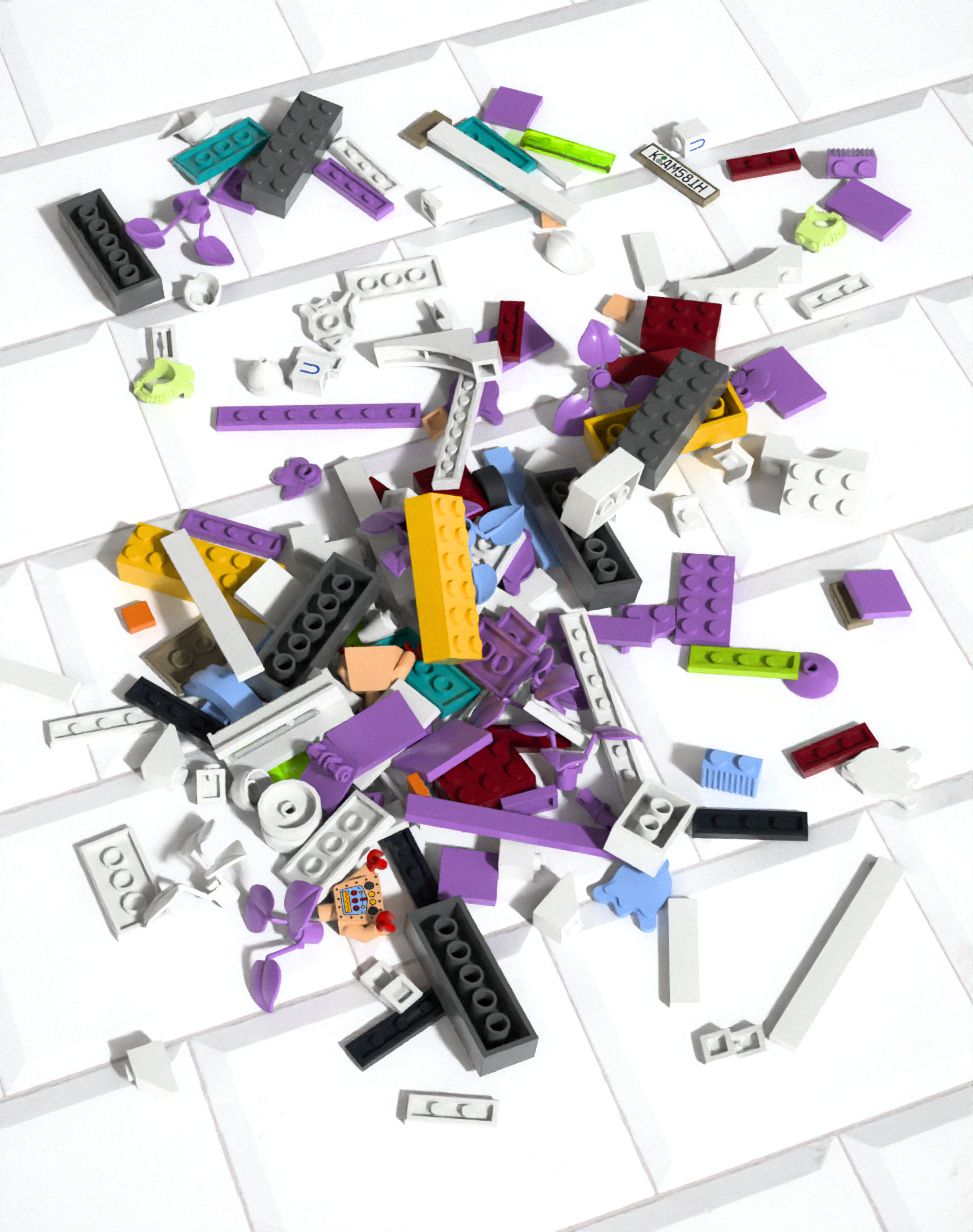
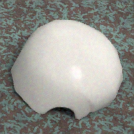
(202, 292)

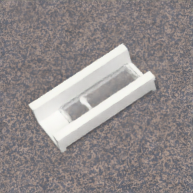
(282, 726)

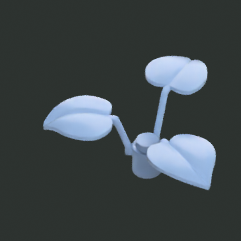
(504, 528)

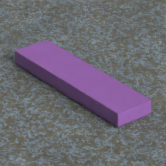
(353, 189)
(234, 534)
(609, 630)

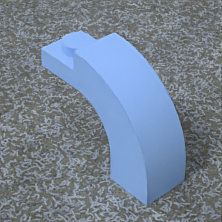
(224, 691)

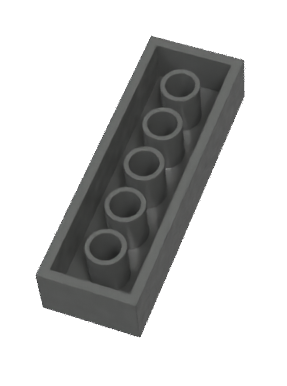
(292, 154)
(110, 252)
(672, 414)
(593, 565)
(315, 627)
(470, 985)

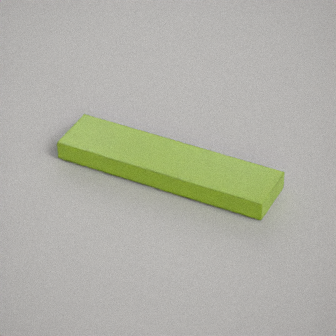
(743, 662)

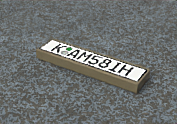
(678, 174)

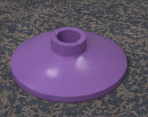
(814, 683)

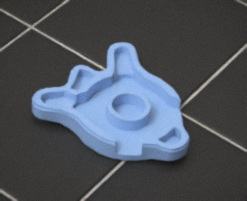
(637, 893)

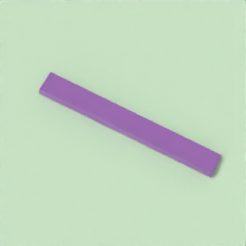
(318, 417)
(507, 825)

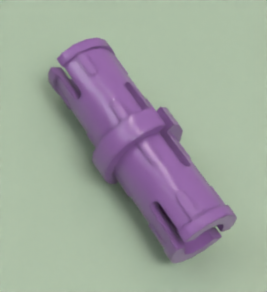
(599, 812)

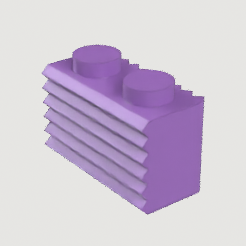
(851, 163)

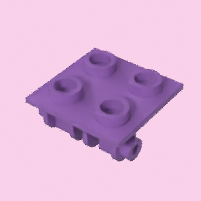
(329, 773)

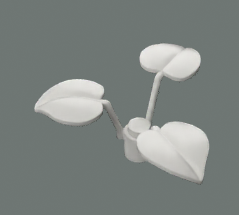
(218, 886)

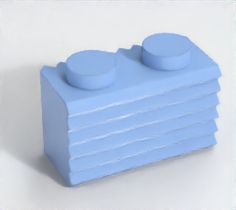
(731, 772)

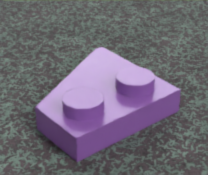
(662, 614)

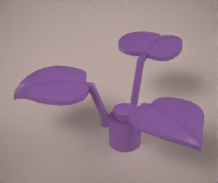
(195, 209)
(594, 348)
(398, 558)
(555, 683)
(565, 761)
(299, 905)

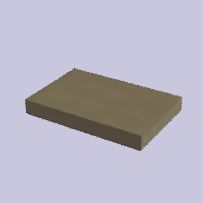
(185, 655)

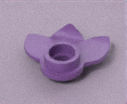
(752, 387)
(297, 477)

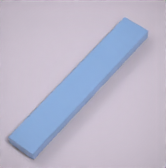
(515, 484)

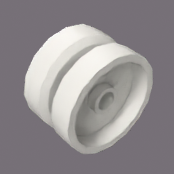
(289, 815)

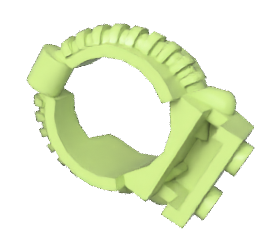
(816, 237)
(179, 375)

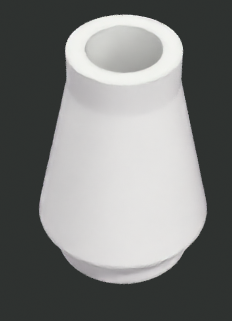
(380, 627)

